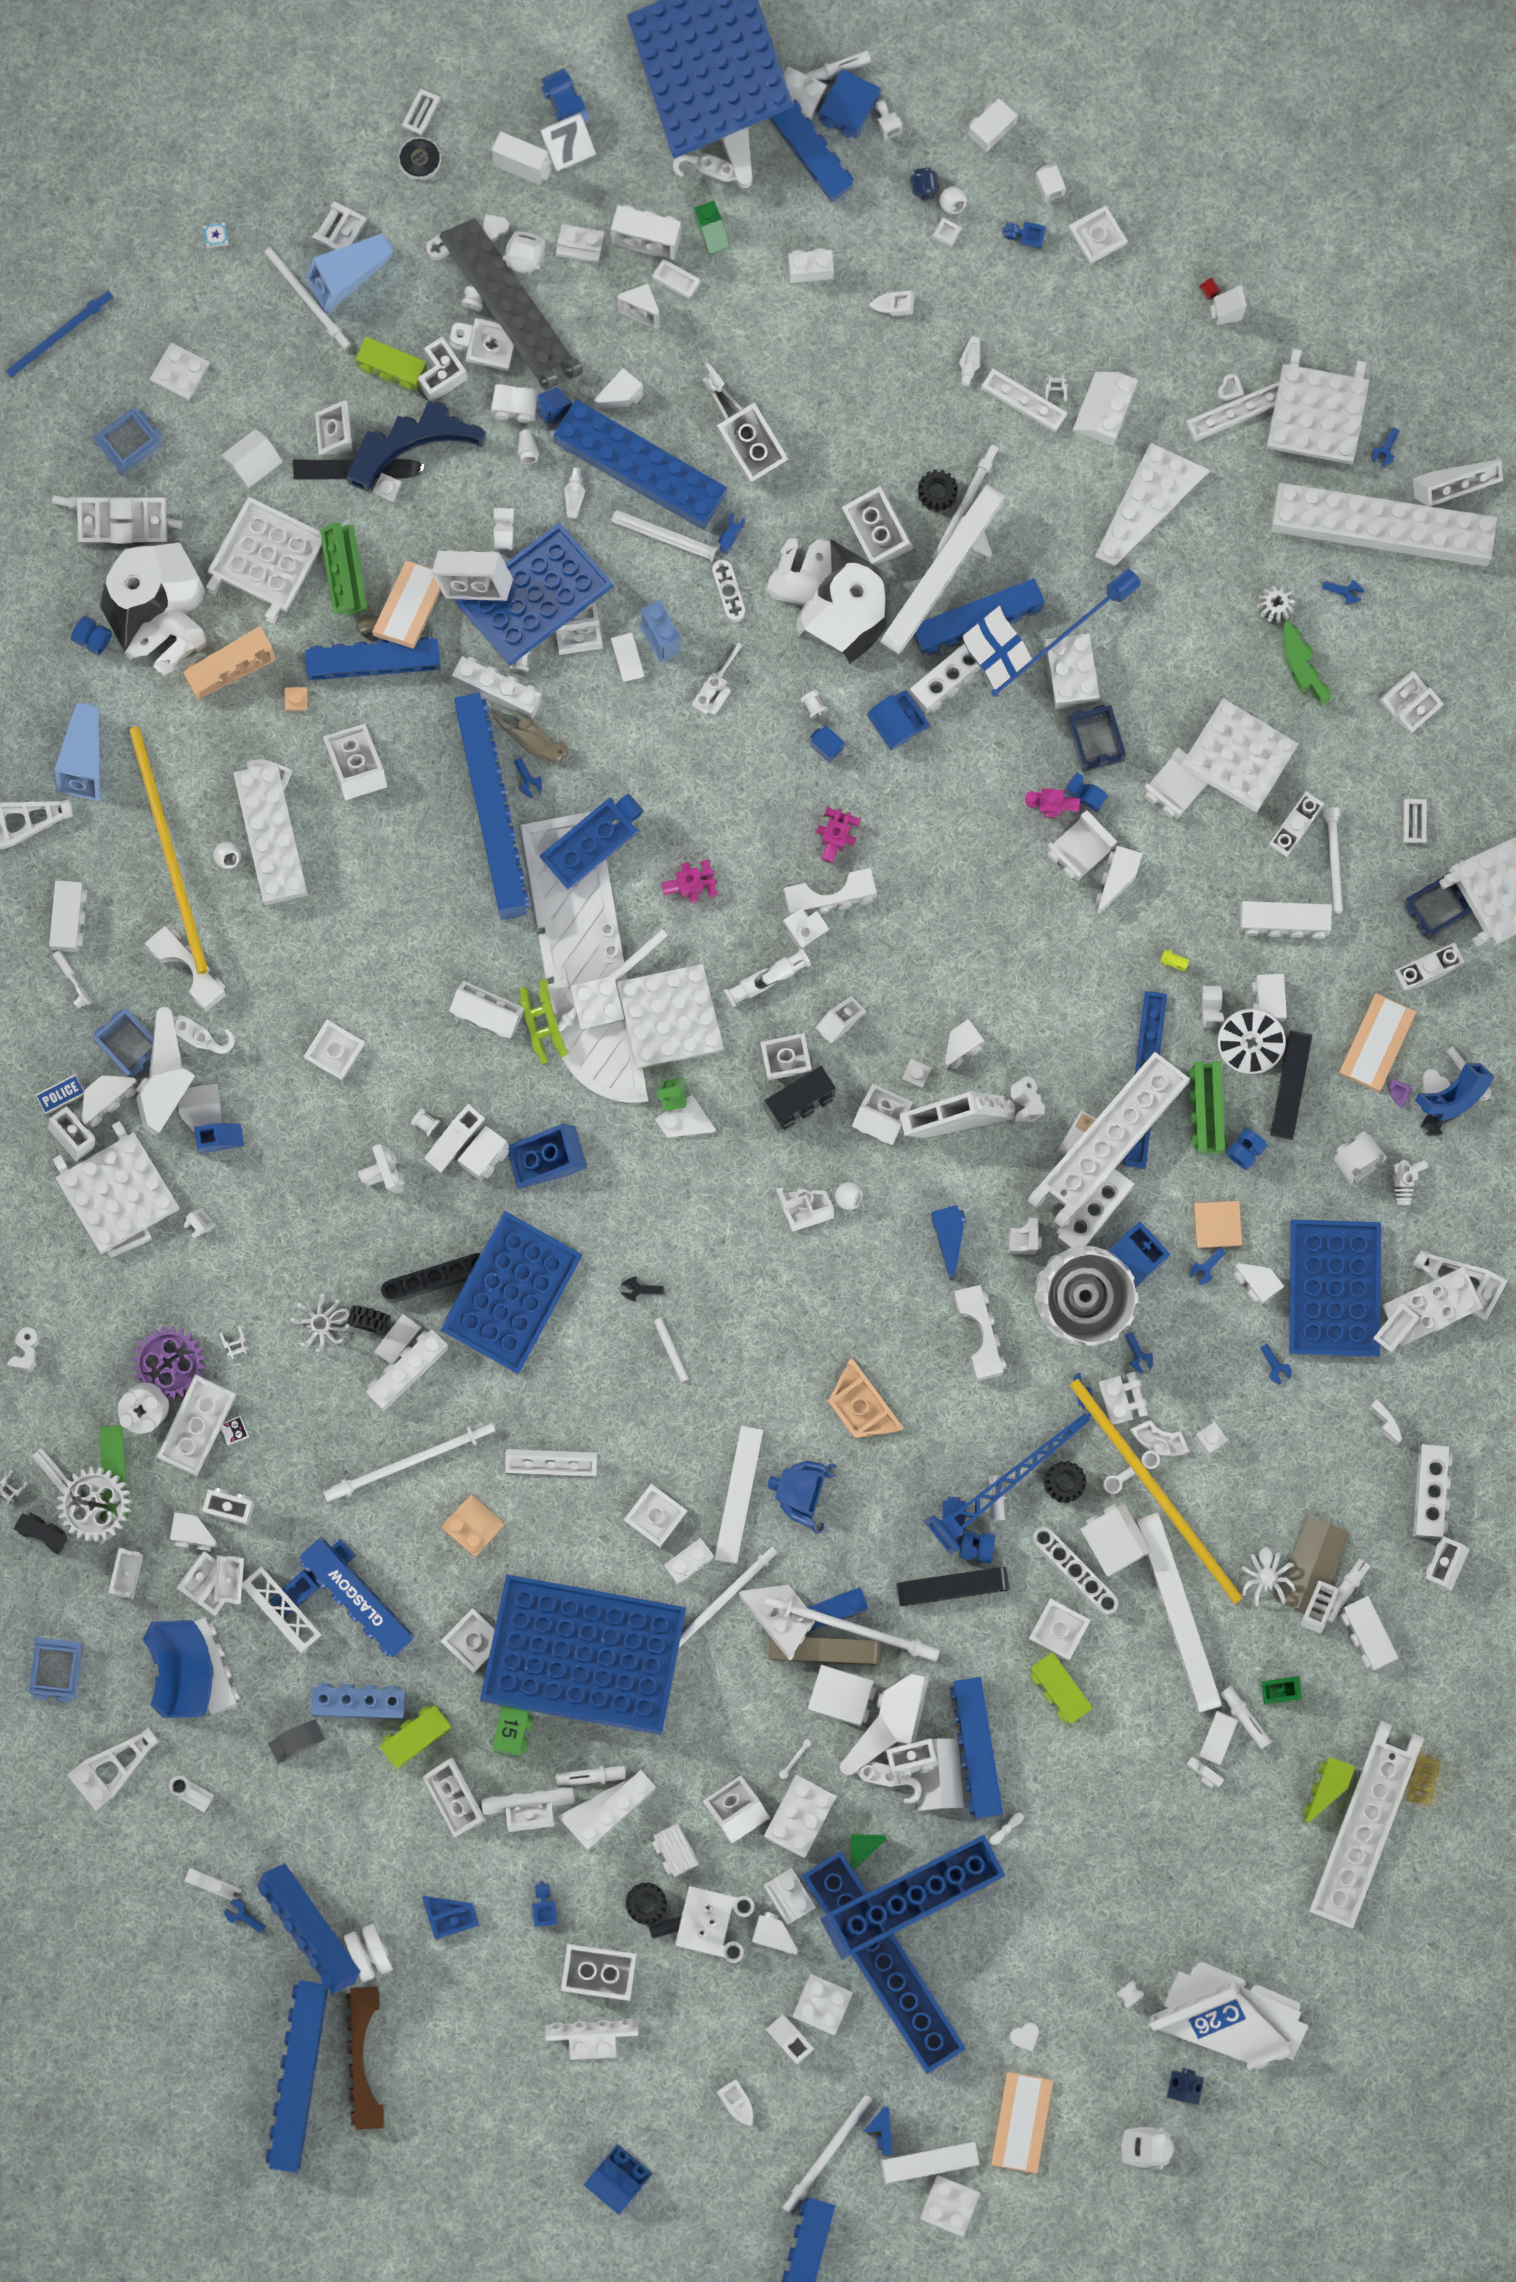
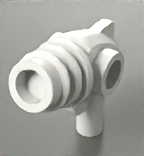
(1404, 1178)

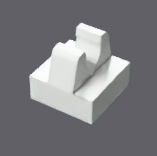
(200, 1221)

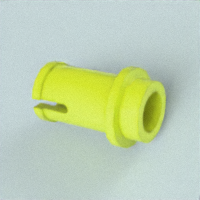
(1174, 960)

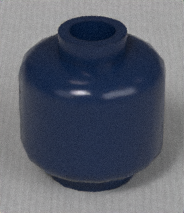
(924, 183)

